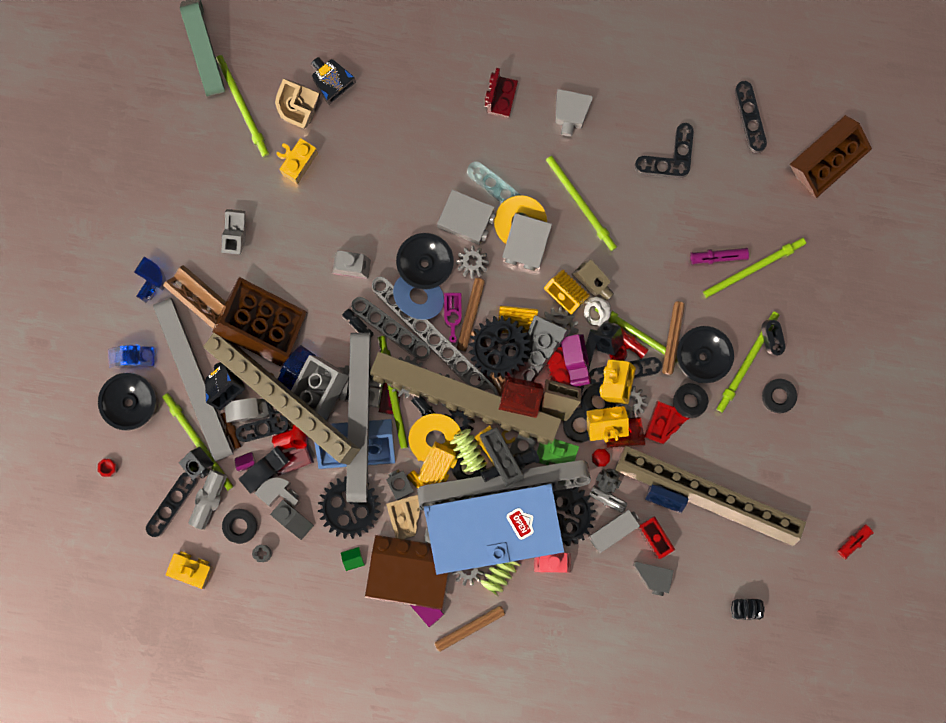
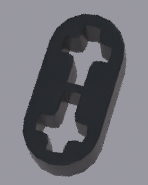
(773, 337)

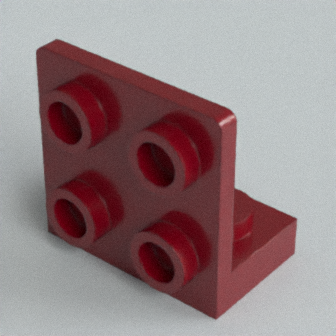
(502, 94)

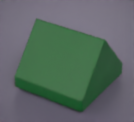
(352, 559)

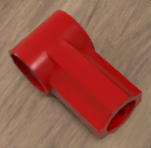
(292, 438)

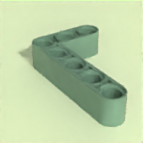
(192, 16)

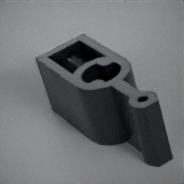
(264, 470)

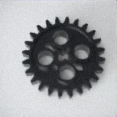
(493, 331)
(571, 498)
(333, 514)

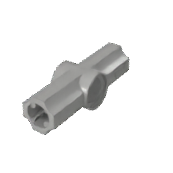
(207, 499)

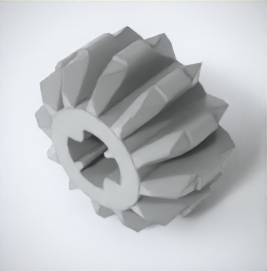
(464, 262)
(635, 407)
(473, 575)

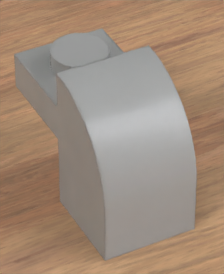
(234, 233)
(246, 409)
(273, 489)

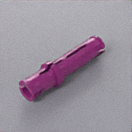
(719, 256)

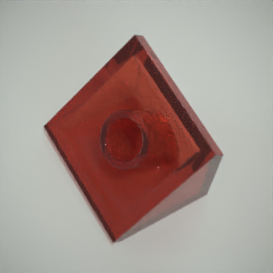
(520, 396)
(635, 438)

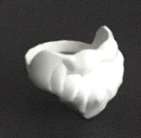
(603, 308)

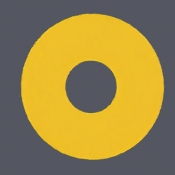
(514, 205)
(428, 423)

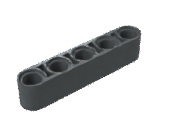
(385, 321)

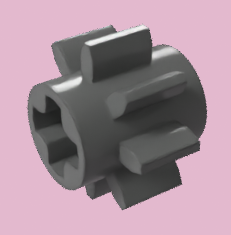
(608, 480)

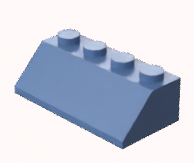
(379, 450)

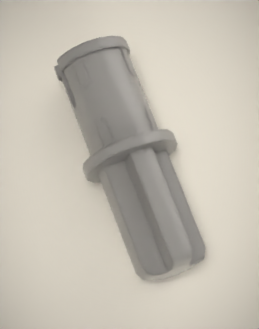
(608, 499)

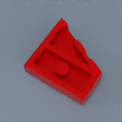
(663, 423)

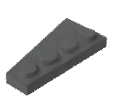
(545, 340)

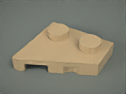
(404, 516)

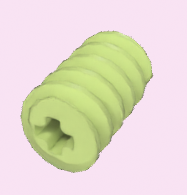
(467, 451)
(498, 576)

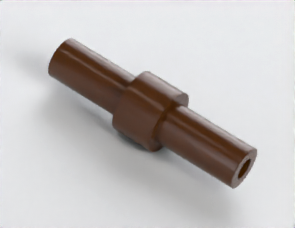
(230, 431)

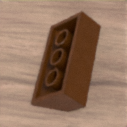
(831, 156)

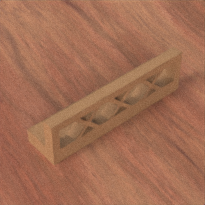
(202, 295)

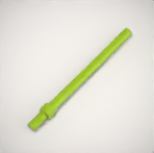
(257, 137)
(602, 233)
(787, 250)
(636, 332)
(729, 393)
(394, 400)
(176, 410)

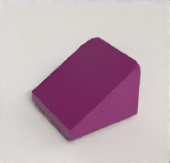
(244, 462)

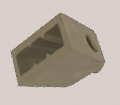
(586, 275)
(560, 399)

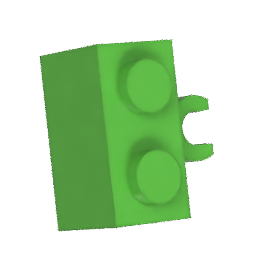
(557, 452)

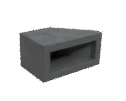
(292, 519)
(655, 577)

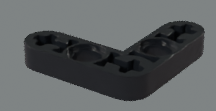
(677, 159)
(271, 422)

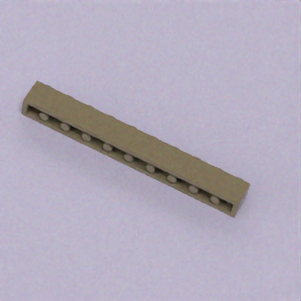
(461, 397)
(282, 399)
(711, 496)

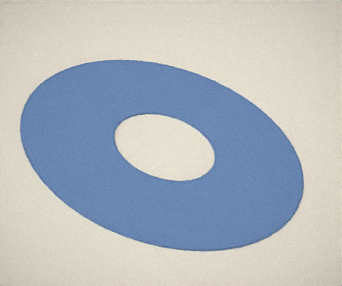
(418, 311)

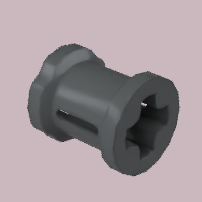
(266, 557)

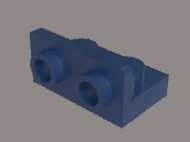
(665, 498)

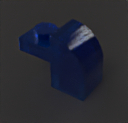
(154, 278)
(130, 356)
(293, 366)

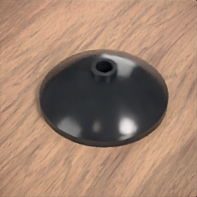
(425, 248)
(715, 348)
(114, 398)

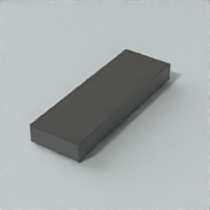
(501, 456)

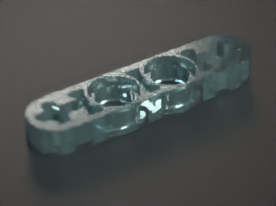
(500, 184)

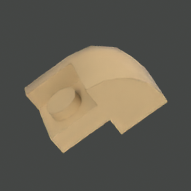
(296, 103)

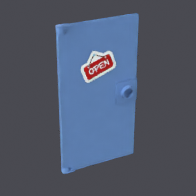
(494, 529)

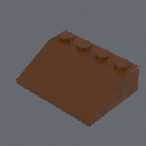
(260, 322)
(405, 573)

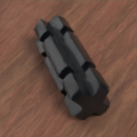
(356, 322)

